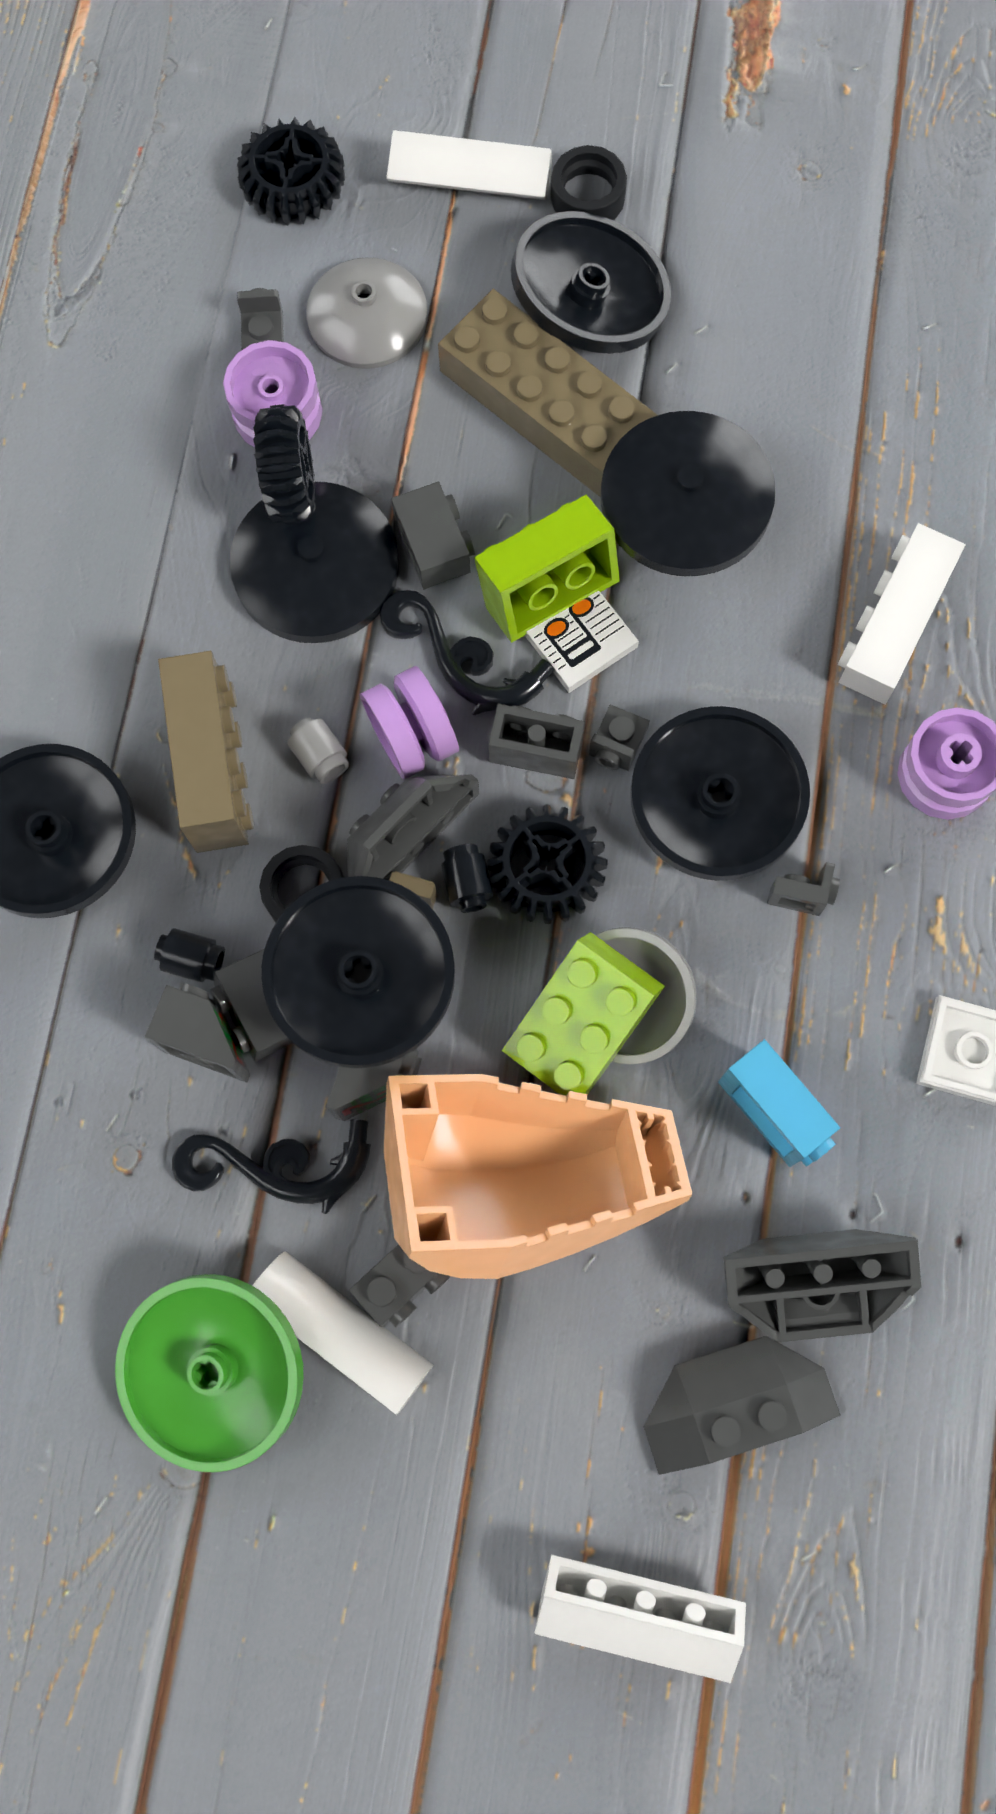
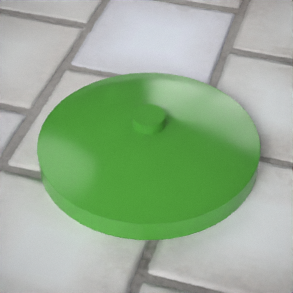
(209, 1372)

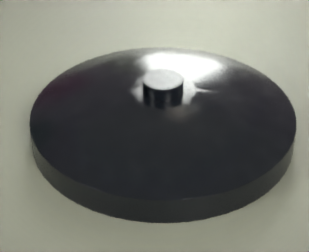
(590, 282)
(687, 493)
(317, 575)
(720, 793)
(61, 830)
(358, 972)

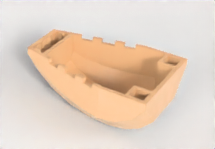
(520, 1175)

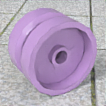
(268, 376)
(415, 719)
(950, 764)

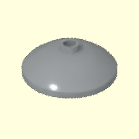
(368, 329)
(675, 1006)

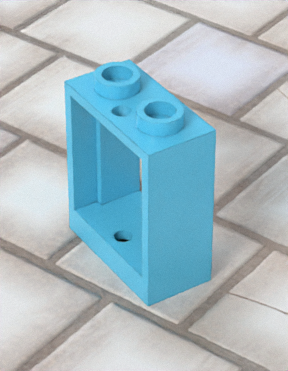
(780, 1106)

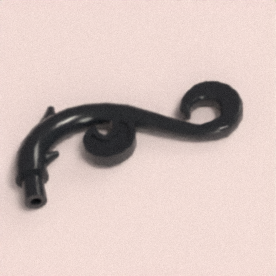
(473, 649)
(269, 1178)

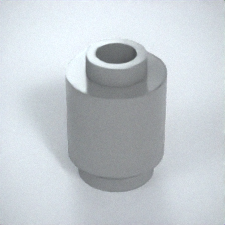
(318, 750)

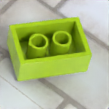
(548, 567)
(582, 1017)

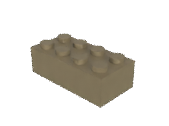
(205, 752)

